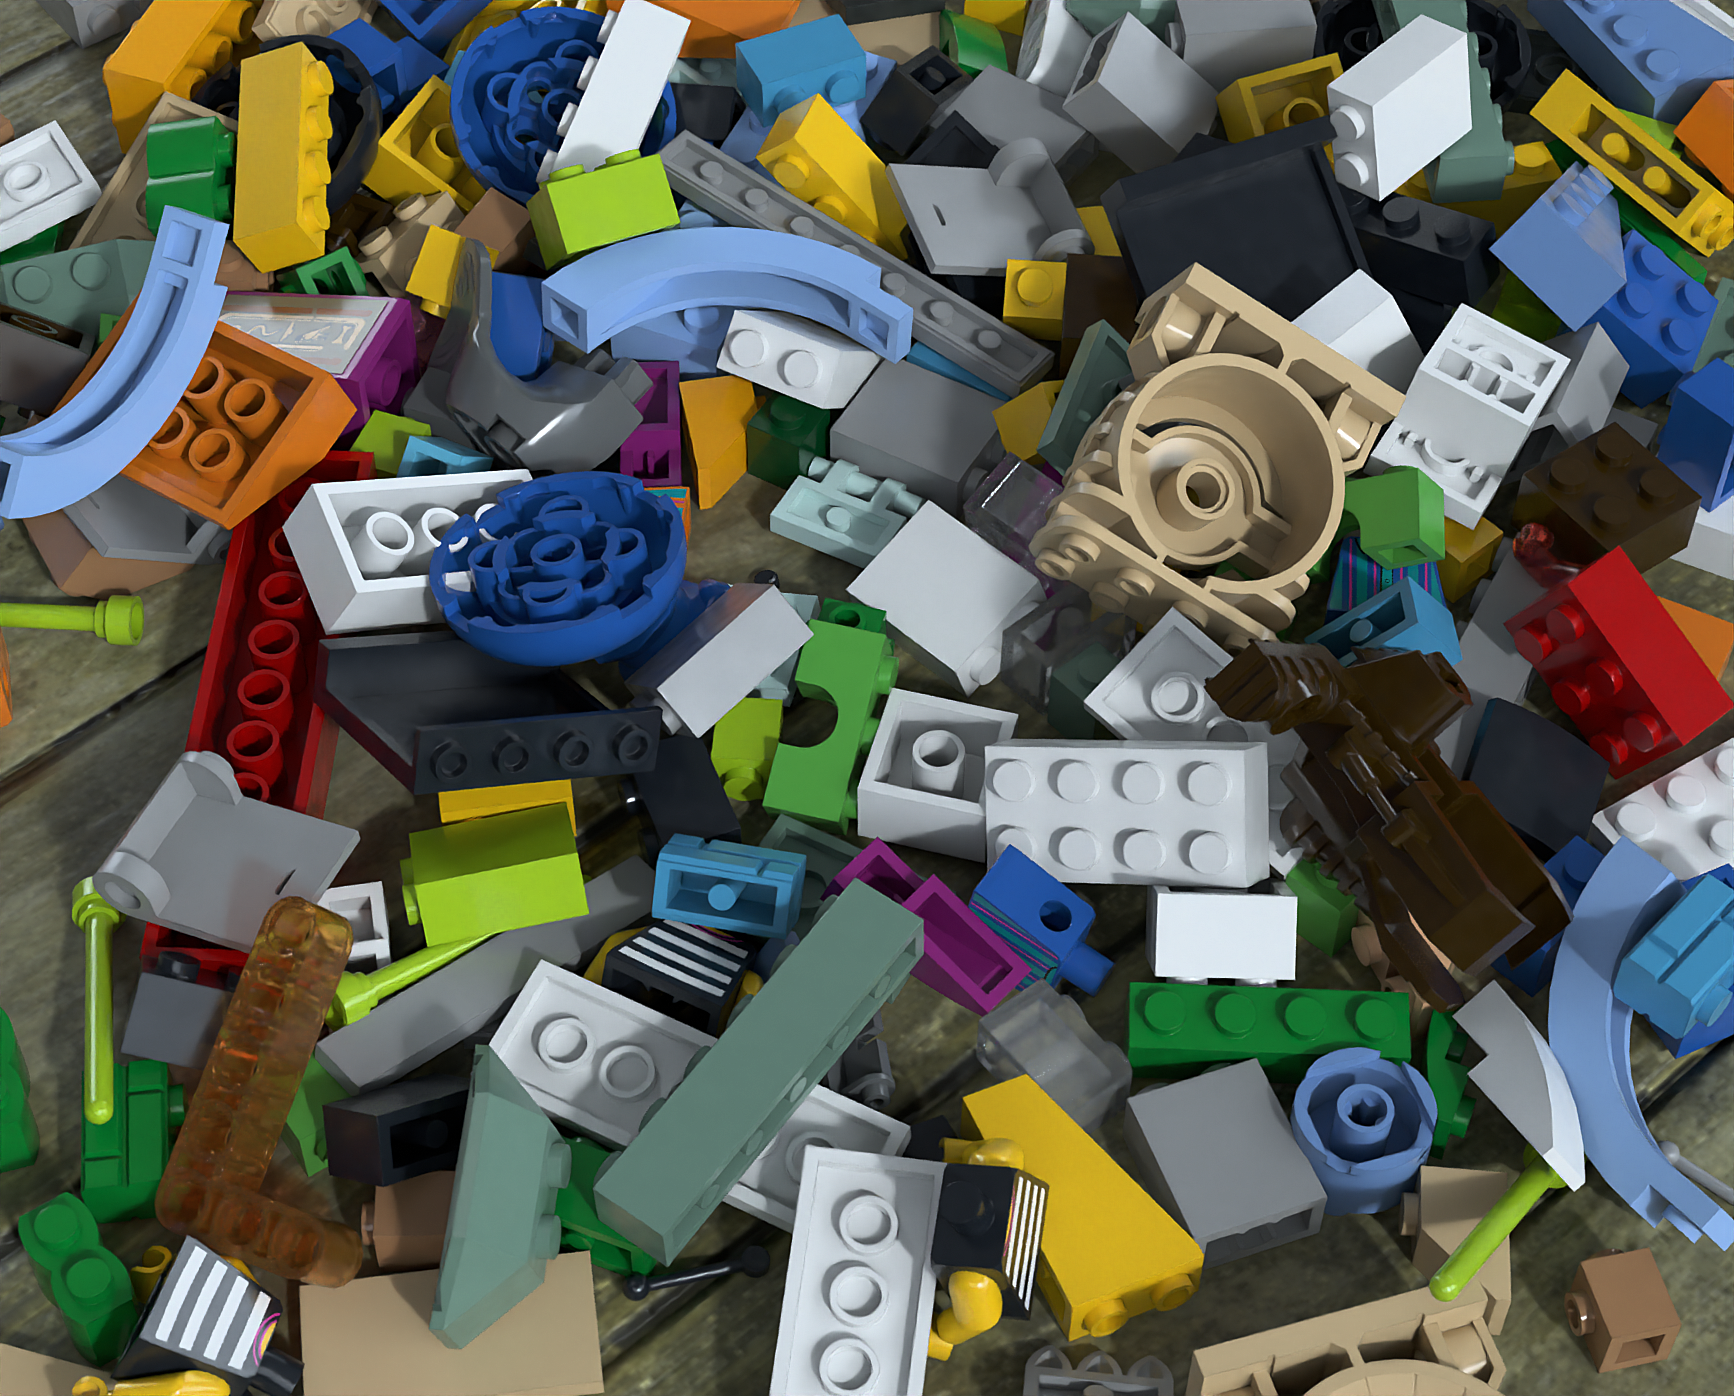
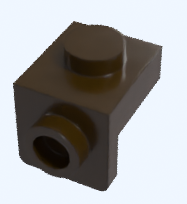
(356, 221)

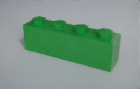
(1190, 1027)

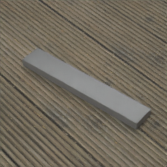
(482, 984)

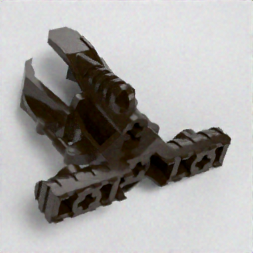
(1391, 812)

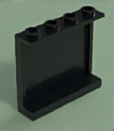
(1247, 212)
(469, 721)

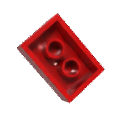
(1618, 664)

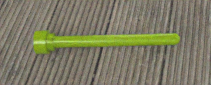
(117, 619)
(98, 923)
(360, 993)
(1495, 1226)

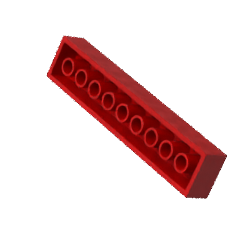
(261, 679)

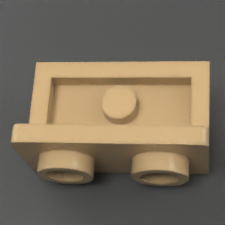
(395, 249)

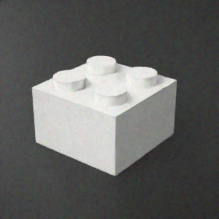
(929, 774)
(1222, 933)

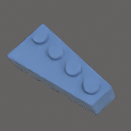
(1640, 51)
(1569, 246)

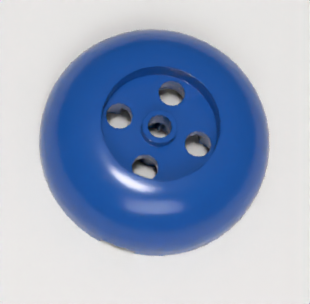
(493, 105)
(577, 578)

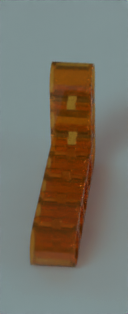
(259, 1104)

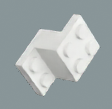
(1470, 410)

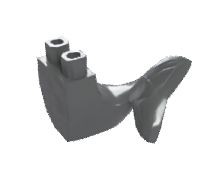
(546, 425)

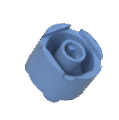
(1363, 1128)

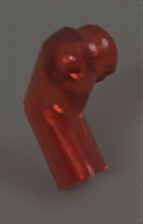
(1533, 555)

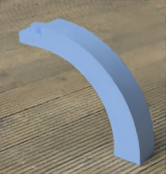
(724, 267)
(136, 384)
(1593, 1041)

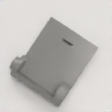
(981, 217)
(141, 525)
(216, 859)

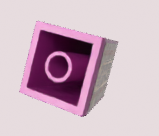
(357, 339)

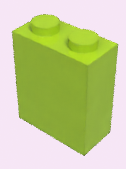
(493, 875)

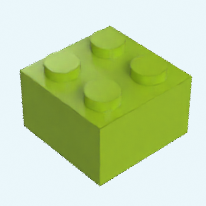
(599, 208)

